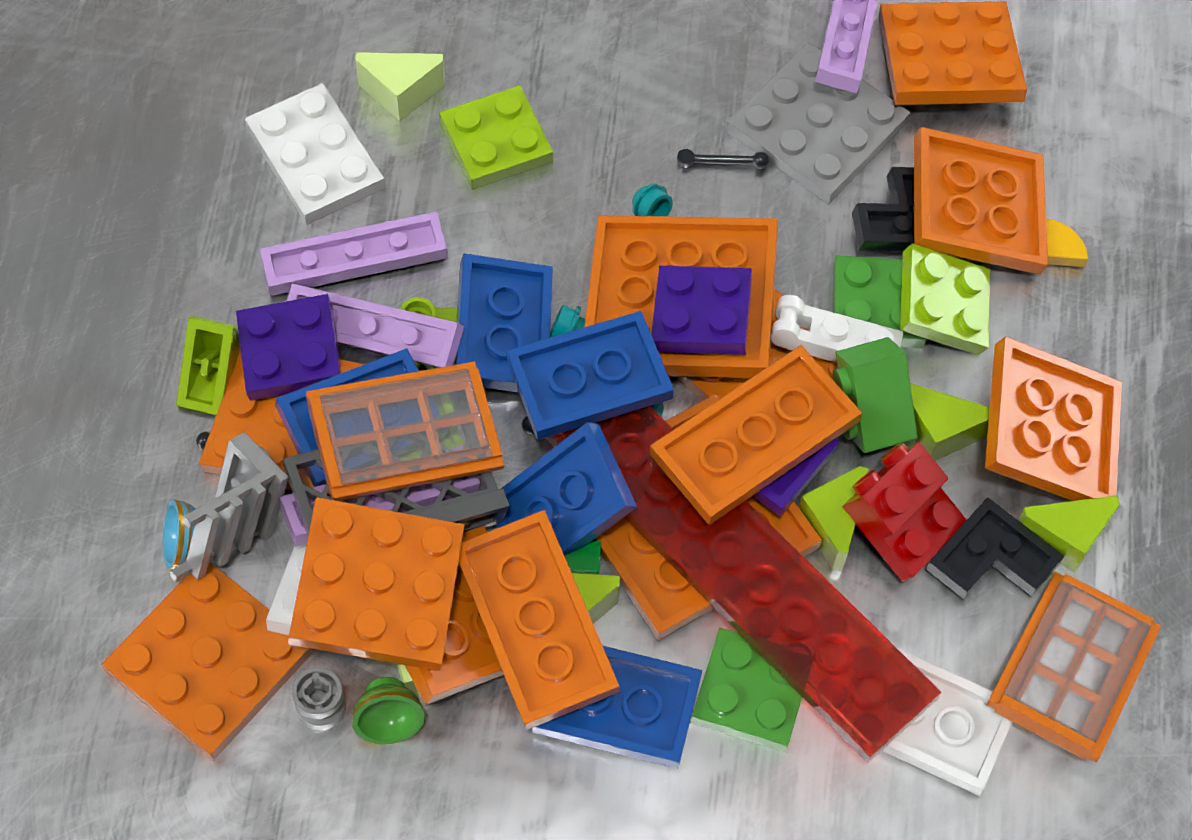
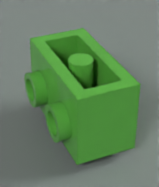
(879, 385)

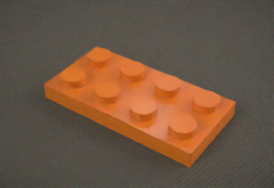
(755, 434)
(536, 620)

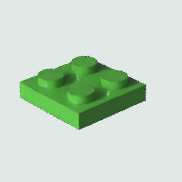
(871, 292)
(745, 695)

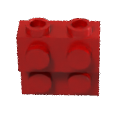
(905, 509)

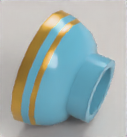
(176, 534)

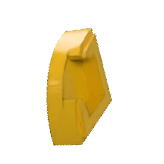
(1064, 245)

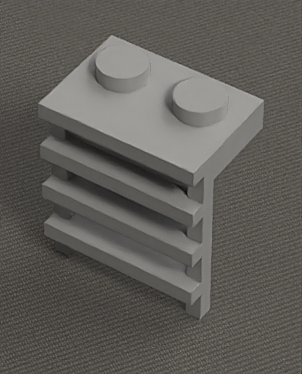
(242, 508)

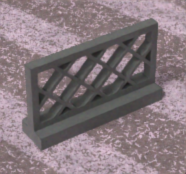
(472, 509)

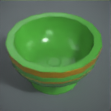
(387, 712)

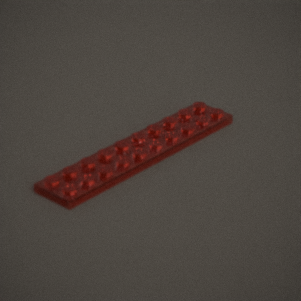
(772, 598)

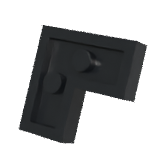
(888, 225)
(994, 540)

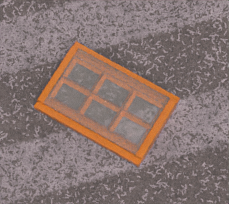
(404, 431)
(1074, 666)

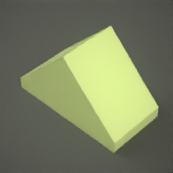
(400, 79)

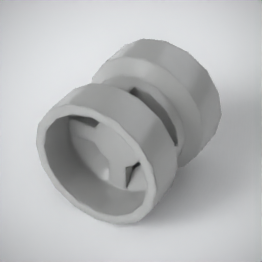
(321, 709)

